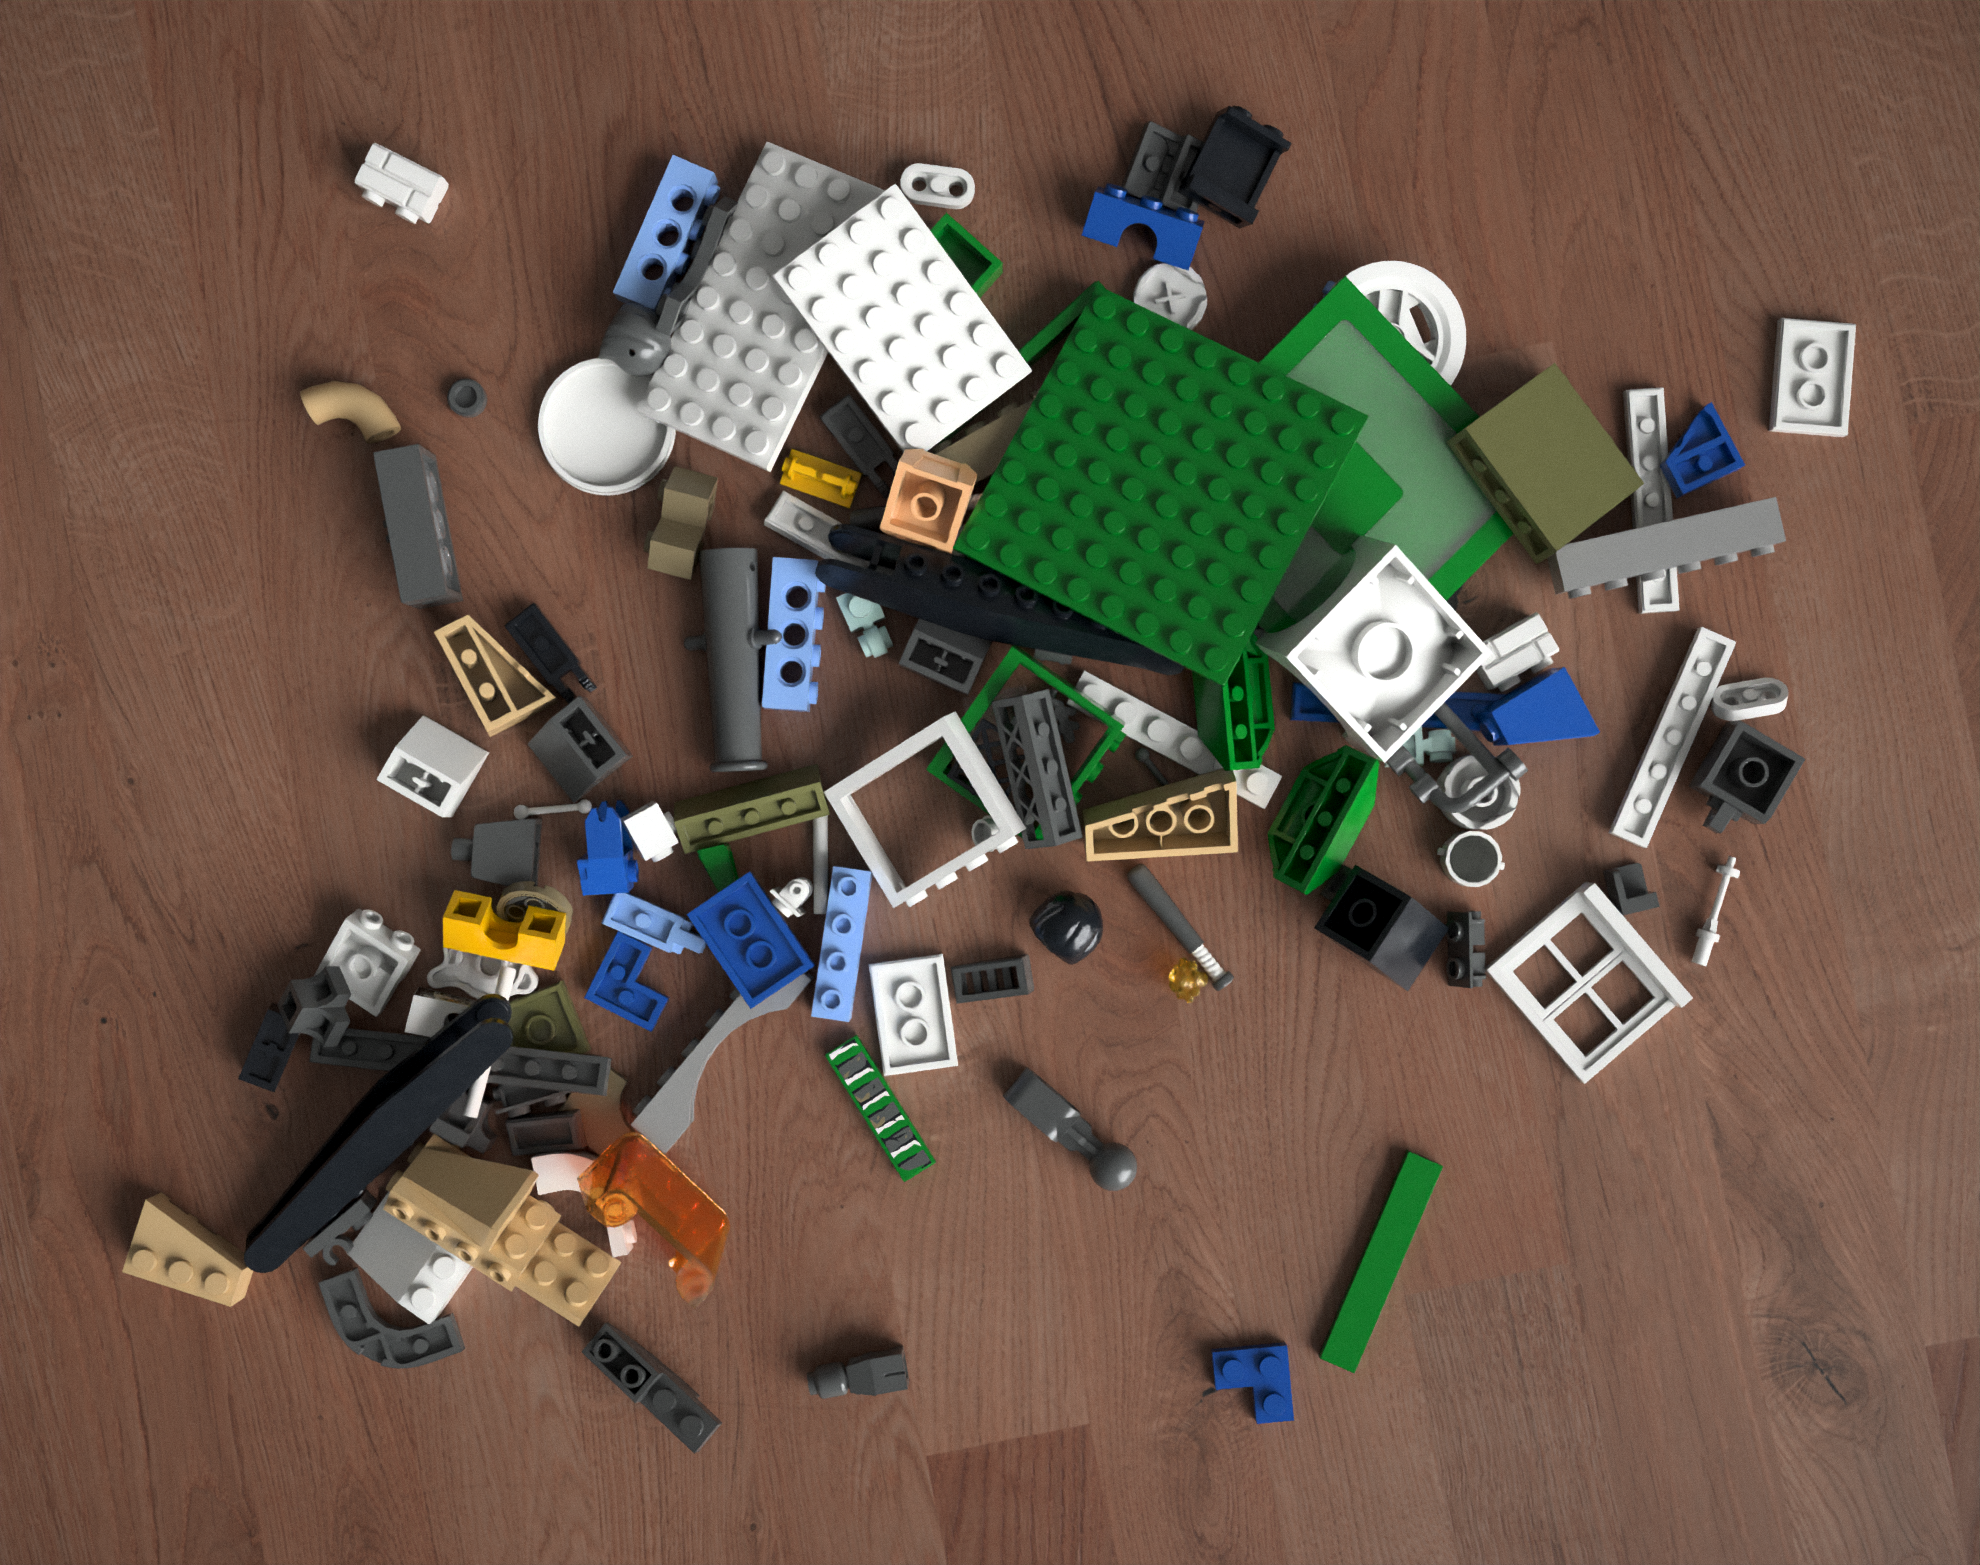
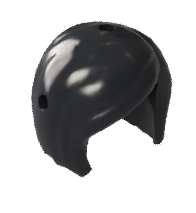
(1068, 925)

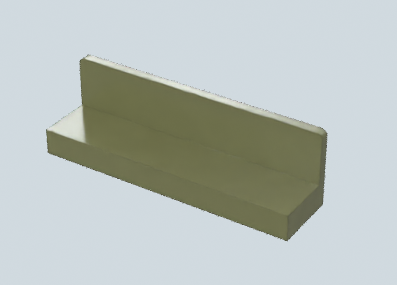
(750, 808)

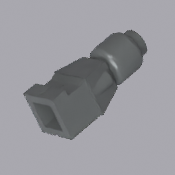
(866, 1375)

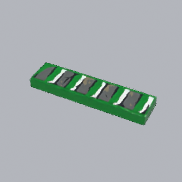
(880, 1108)

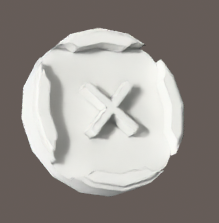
(1172, 294)

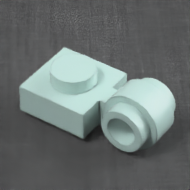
(863, 614)
(1438, 746)

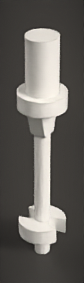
(1707, 934)

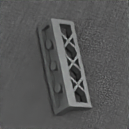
(1043, 769)

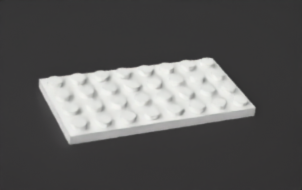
(744, 349)

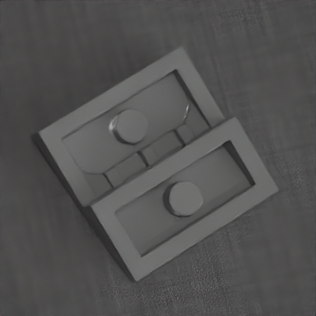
(1160, 166)

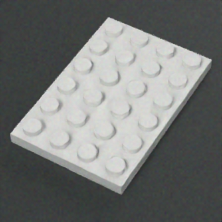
(902, 322)

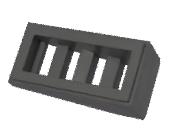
(1024, 975)

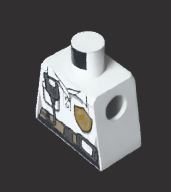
(431, 1010)

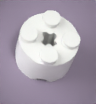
(1492, 809)

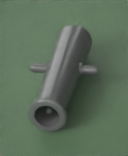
(733, 655)

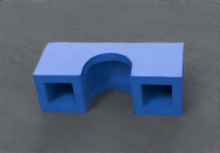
(1175, 230)

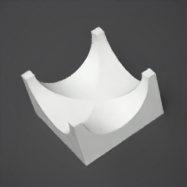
(1380, 650)

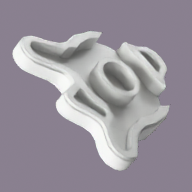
(479, 974)

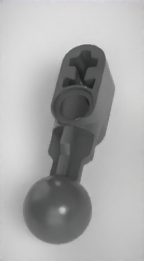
(1110, 1164)

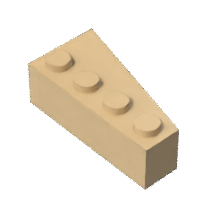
(1166, 821)

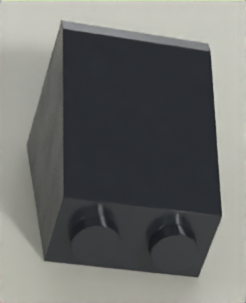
(1382, 927)

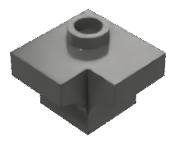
(317, 1006)
(465, 1130)

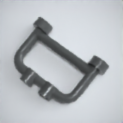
(1426, 788)

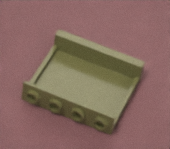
(1545, 463)

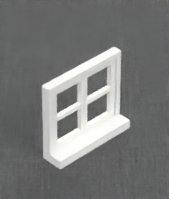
(1626, 947)

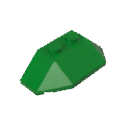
(1237, 718)
(1322, 818)

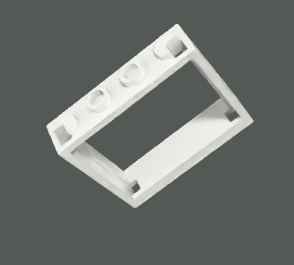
(979, 775)

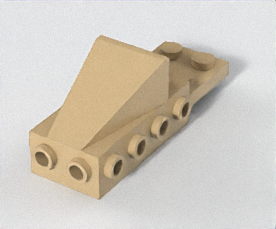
(496, 1226)

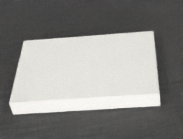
(1812, 377)
(913, 1014)

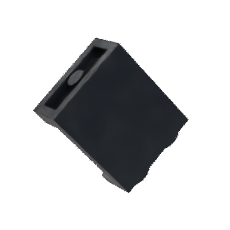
(1233, 165)

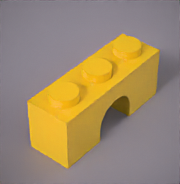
(476, 929)

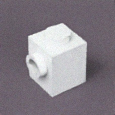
(651, 831)

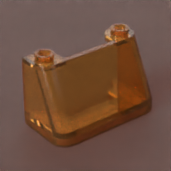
(640, 1179)

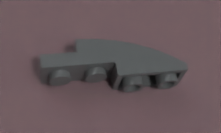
(652, 1384)

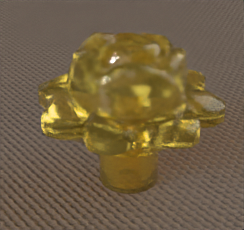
(1186, 980)

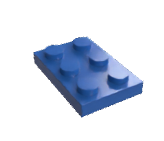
(750, 939)

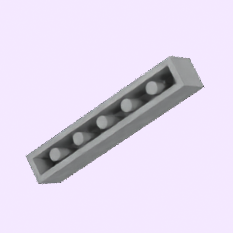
(1666, 546)

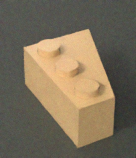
(491, 677)
(185, 1255)

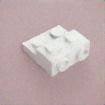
(371, 958)

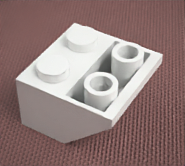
(433, 767)

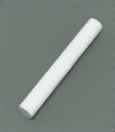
(820, 864)

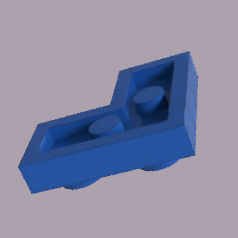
(617, 986)
(1262, 1368)

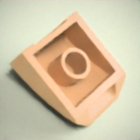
(928, 500)

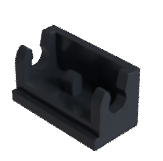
(269, 1052)

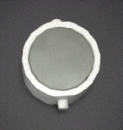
(1471, 858)

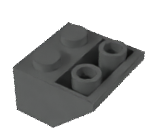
(945, 656)
(579, 748)

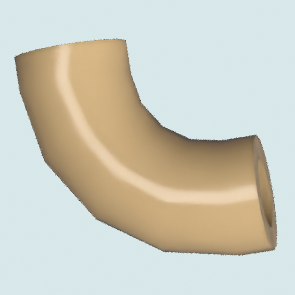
(352, 403)

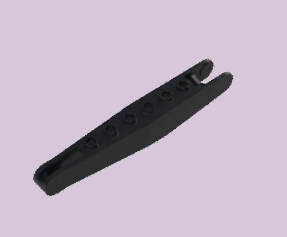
(973, 600)
(381, 1128)

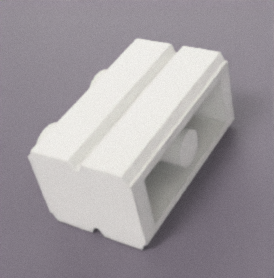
(401, 184)
(1515, 650)

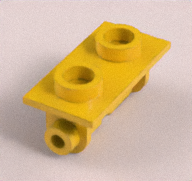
(820, 478)

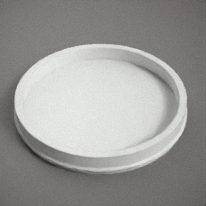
(595, 432)

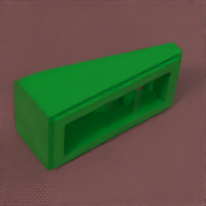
(719, 865)

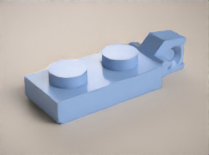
(651, 924)

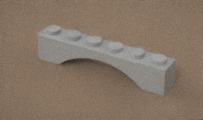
(672, 1108)

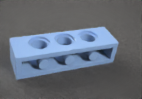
(678, 181)
(785, 577)
(842, 943)

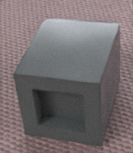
(1629, 890)

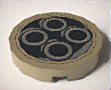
(520, 895)

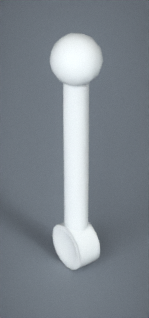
(522, 812)

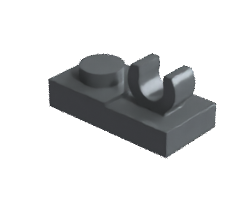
(352, 1216)

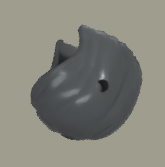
(636, 330)

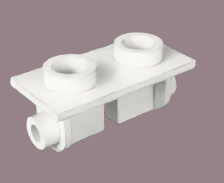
(792, 896)

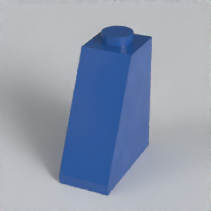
(1538, 712)

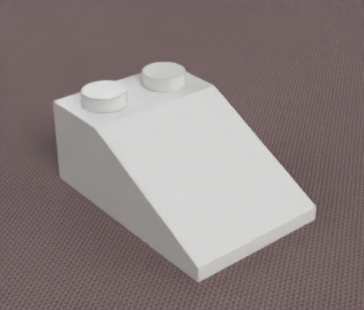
(408, 1264)

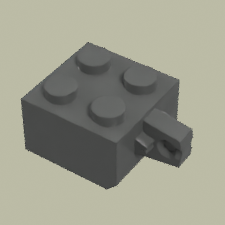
(1744, 776)

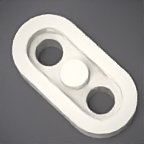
(938, 183)
(1749, 699)

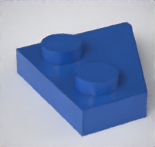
(1701, 454)

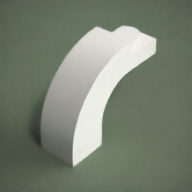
(560, 1171)

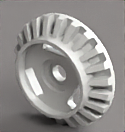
(1400, 286)

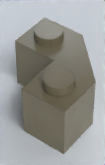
(686, 507)

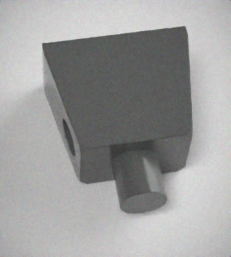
(502, 851)

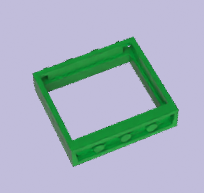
(1090, 767)

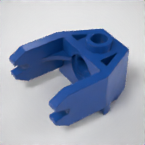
(609, 857)

